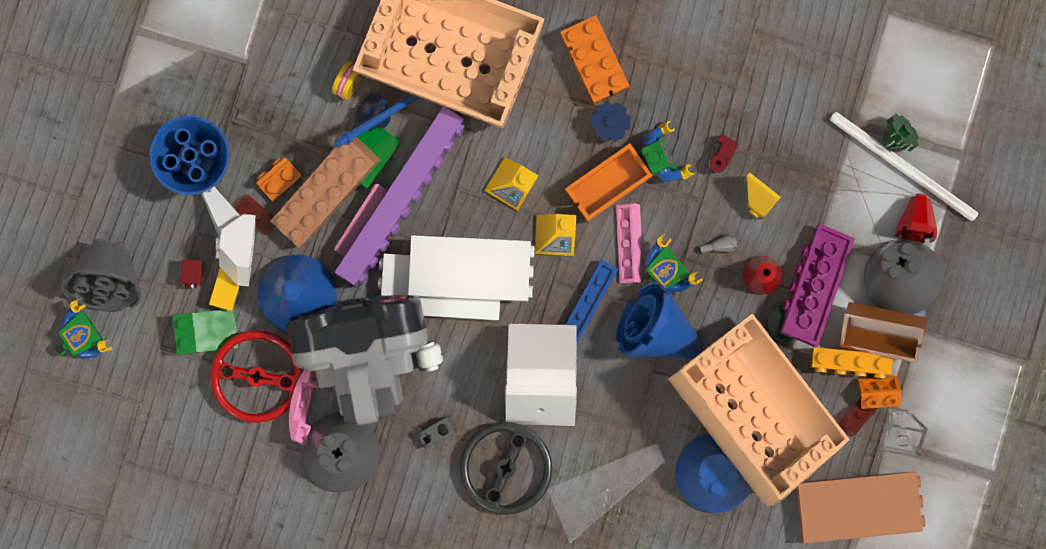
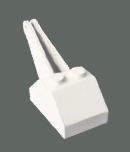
(235, 237)

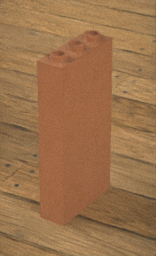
(860, 507)

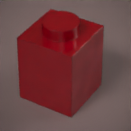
(192, 273)

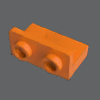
(278, 179)
(879, 392)

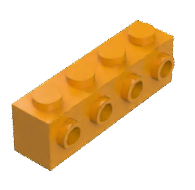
(850, 361)

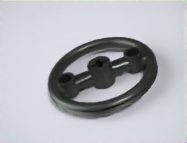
(485, 502)

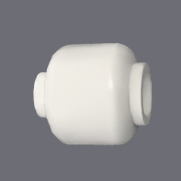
(429, 356)

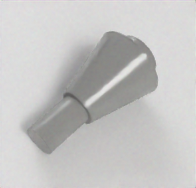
(724, 244)

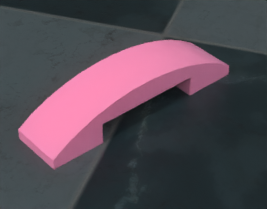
(300, 405)

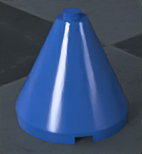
(295, 288)
(656, 326)

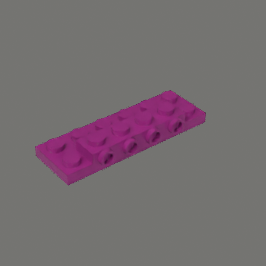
(816, 285)

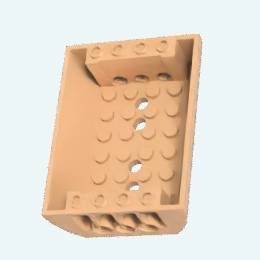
(458, 29)
(766, 401)

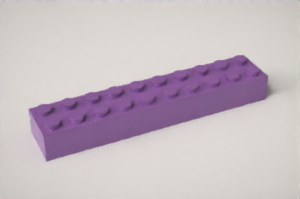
(400, 197)

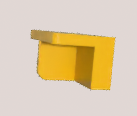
(224, 292)

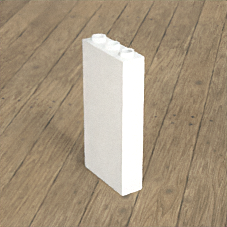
(470, 268)
(396, 282)

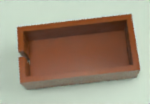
(883, 332)

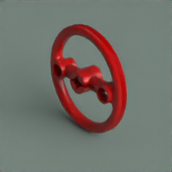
(216, 374)

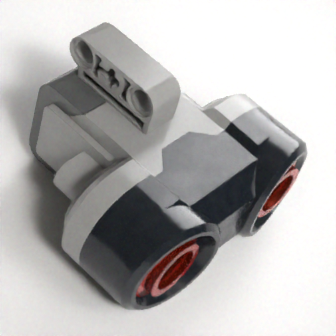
(361, 352)

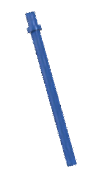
(348, 137)

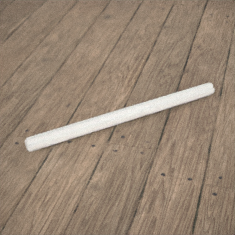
(904, 166)

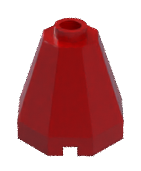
(918, 220)

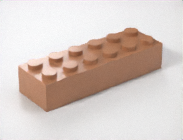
(325, 191)

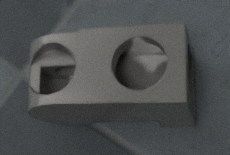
(437, 432)

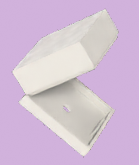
(541, 375)

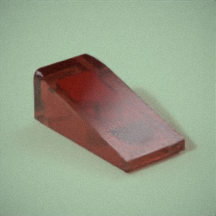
(262, 216)
(855, 418)

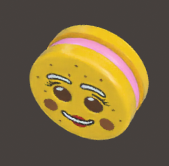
(346, 81)

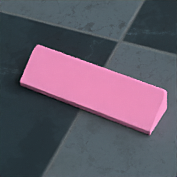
(360, 219)
(629, 243)

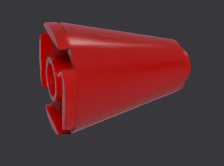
(754, 277)

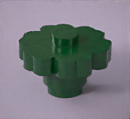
(900, 134)

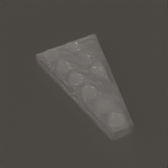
(592, 494)

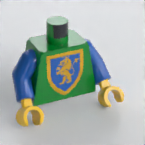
(659, 157)
(667, 269)
(80, 334)

